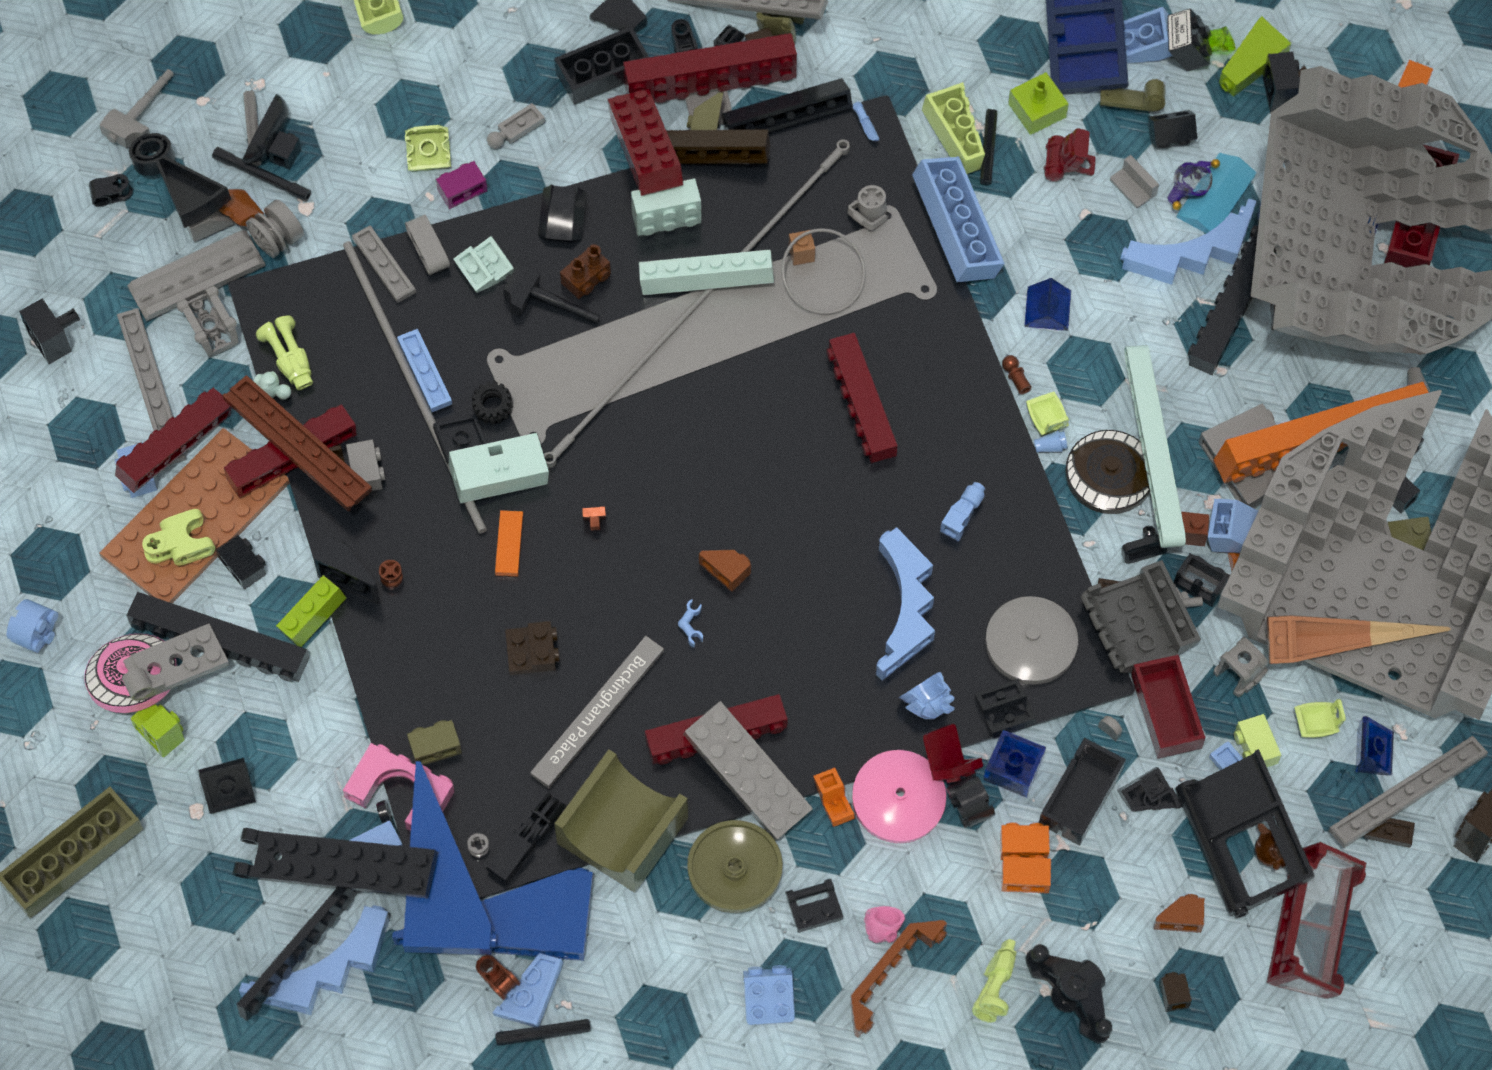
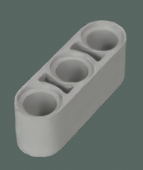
(427, 244)

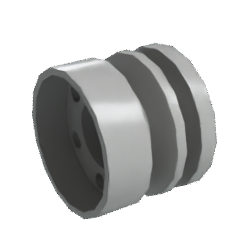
(274, 228)

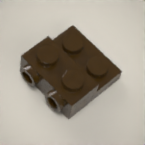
(532, 648)

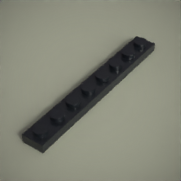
(294, 952)

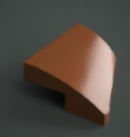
(240, 207)

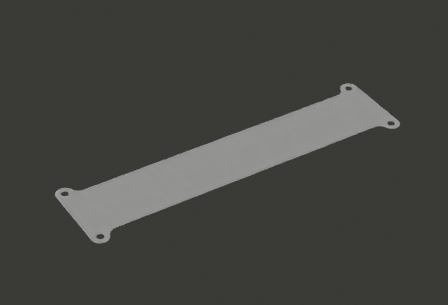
(730, 321)

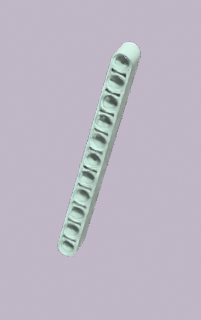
(1154, 447)

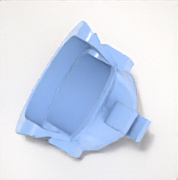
(929, 698)

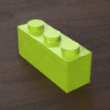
(311, 611)

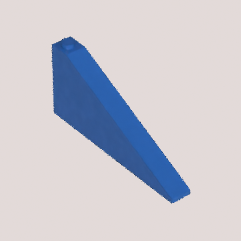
(453, 914)
(541, 917)

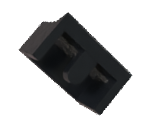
(1201, 579)

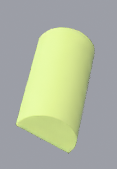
(379, 15)

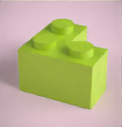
(159, 728)

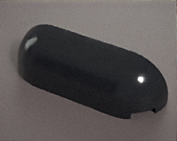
(271, 124)

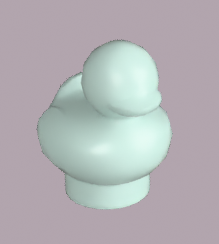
(270, 384)

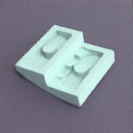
(484, 264)

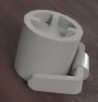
(871, 207)

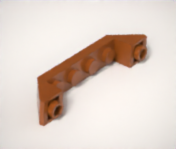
(928, 932)

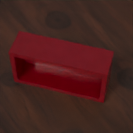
(1168, 706)

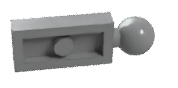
(516, 126)

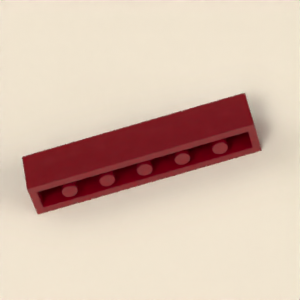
(862, 398)
(172, 440)
(270, 463)
(755, 717)

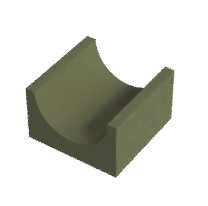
(620, 823)

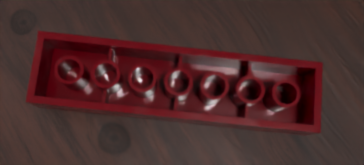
(713, 67)

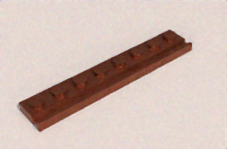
(297, 443)

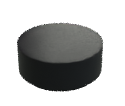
(383, 811)

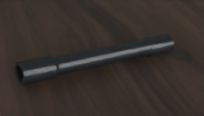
(291, 187)

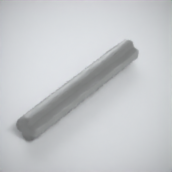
(251, 117)

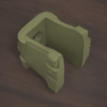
(780, 24)

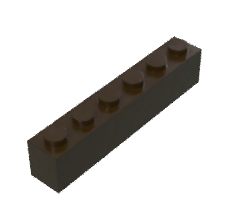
(720, 146)

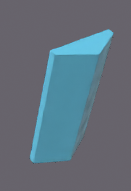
(1227, 188)

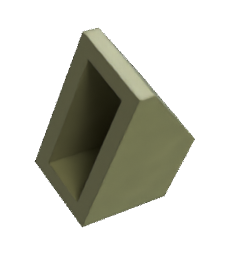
(706, 115)

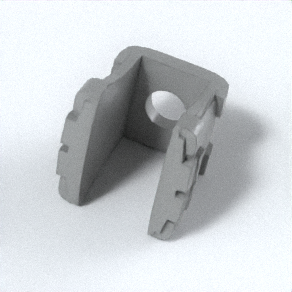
(1250, 673)

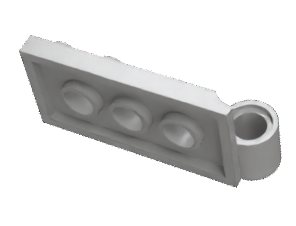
(144, 685)

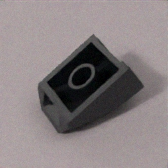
(562, 213)

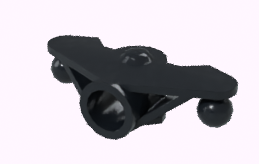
(1075, 989)

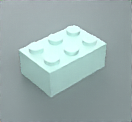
(666, 208)

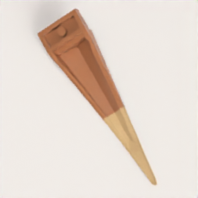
(1307, 637)

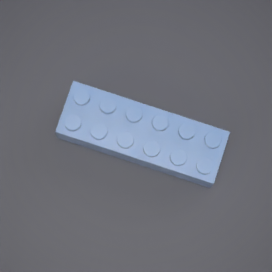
(958, 219)

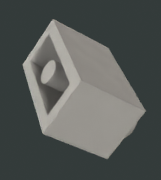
(363, 461)

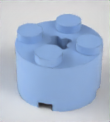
(32, 625)

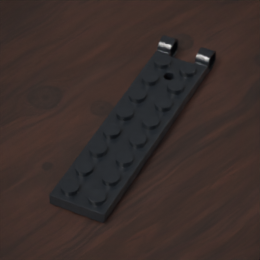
(339, 863)

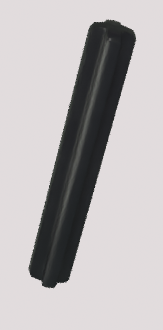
(988, 146)
(542, 1032)

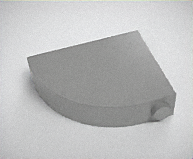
(1250, 489)

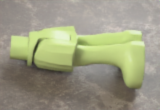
(292, 363)
(998, 971)

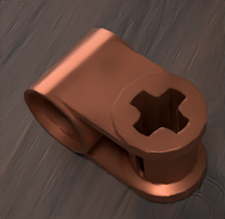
(499, 978)

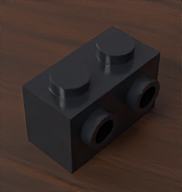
(1172, 128)

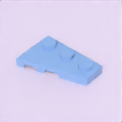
(529, 1000)

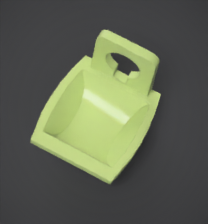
(1047, 413)
(1319, 718)

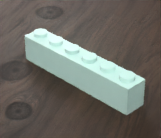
(706, 272)

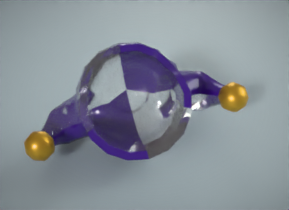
(1191, 180)

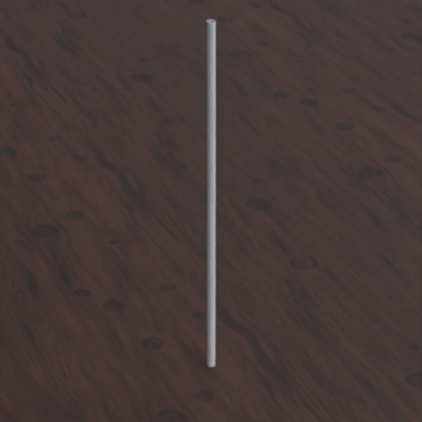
(471, 507)

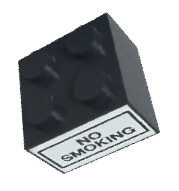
(1189, 39)

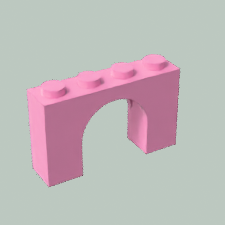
(381, 765)

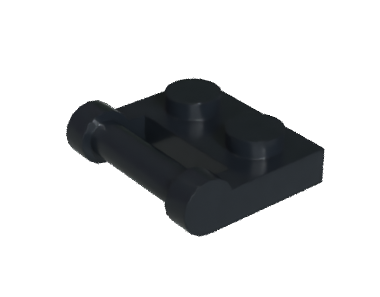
(817, 912)

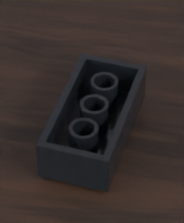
(598, 64)

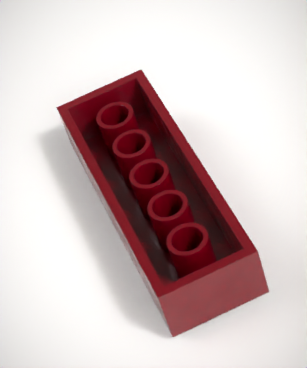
(645, 142)
(1416, 244)

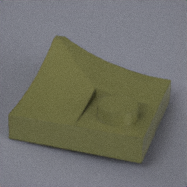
(1411, 531)

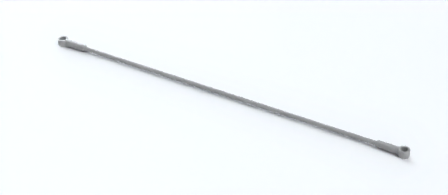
(569, 438)

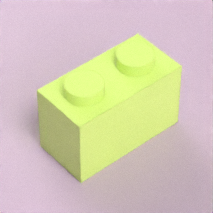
(1254, 735)

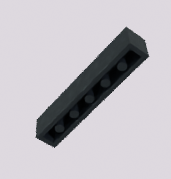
(791, 108)

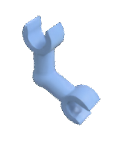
(684, 624)

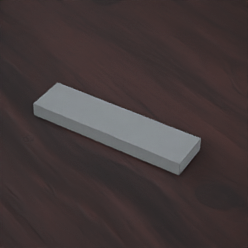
(383, 264)

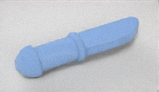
(865, 122)

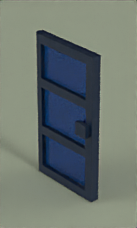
(1087, 45)

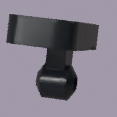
(1143, 548)

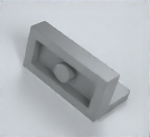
(1135, 182)

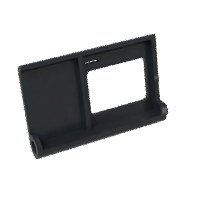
(1229, 805)

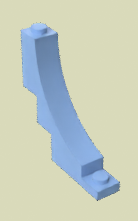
(1162, 261)
(912, 630)
(331, 973)

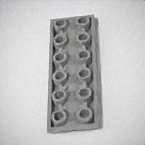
(194, 273)

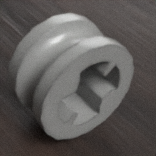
(473, 850)

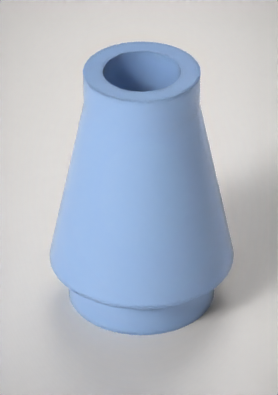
(1052, 442)

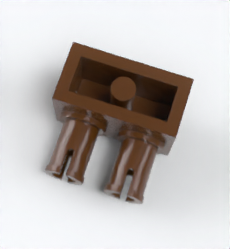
(585, 272)

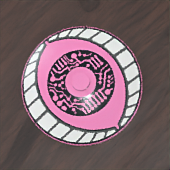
(106, 670)

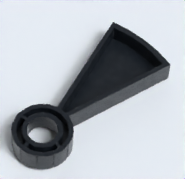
(191, 192)

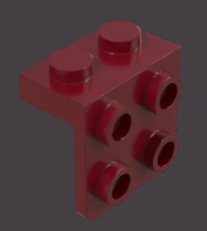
(946, 755)

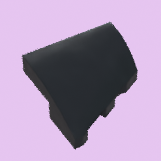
(620, 15)
(1149, 793)

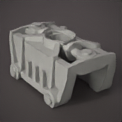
(218, 315)

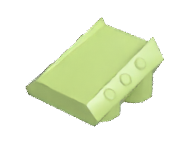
(427, 148)

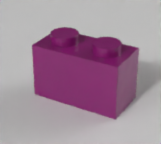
(461, 184)

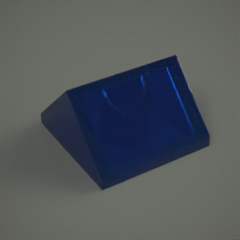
(1048, 305)
(1374, 748)

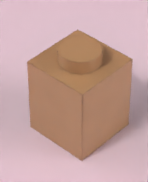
(803, 250)

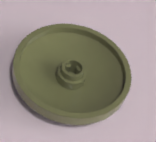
(734, 866)

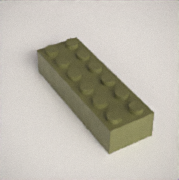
(70, 852)

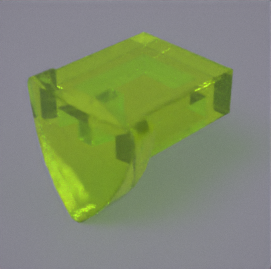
(1221, 40)

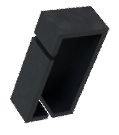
(1082, 791)

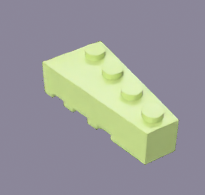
(954, 125)

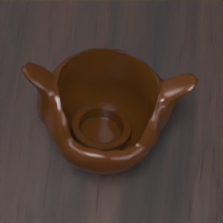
(1267, 849)

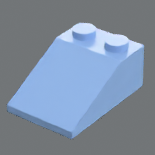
(1147, 36)

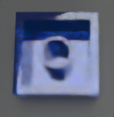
(1014, 763)

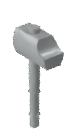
(125, 128)

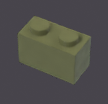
(434, 742)

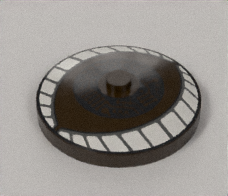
(1107, 472)

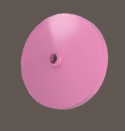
(894, 816)

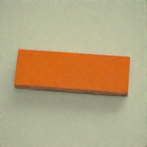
(509, 543)

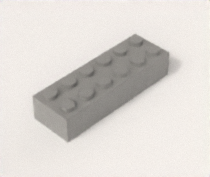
(747, 771)

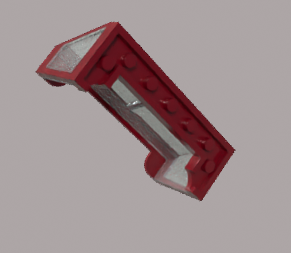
(1315, 924)

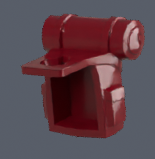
(1068, 155)

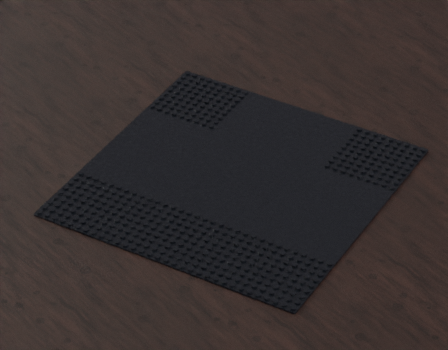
(714, 460)

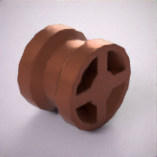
(387, 568)

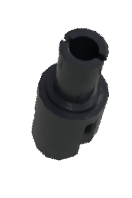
(728, 36)

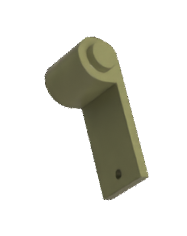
(1149, 100)

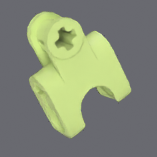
(175, 542)

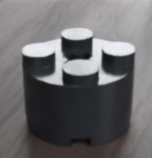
(970, 800)

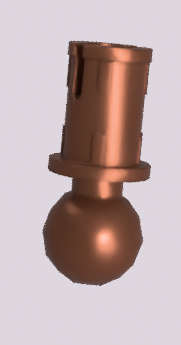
(1011, 364)

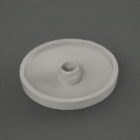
(1031, 640)

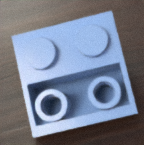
(1230, 525)

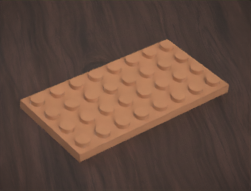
(200, 487)

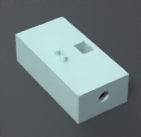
(498, 468)

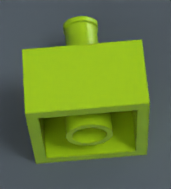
(1038, 103)

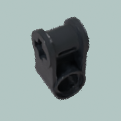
(683, 41)
(108, 190)

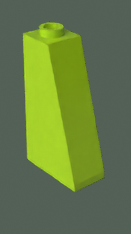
(1250, 57)

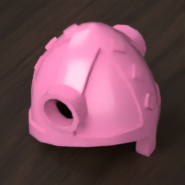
(883, 923)

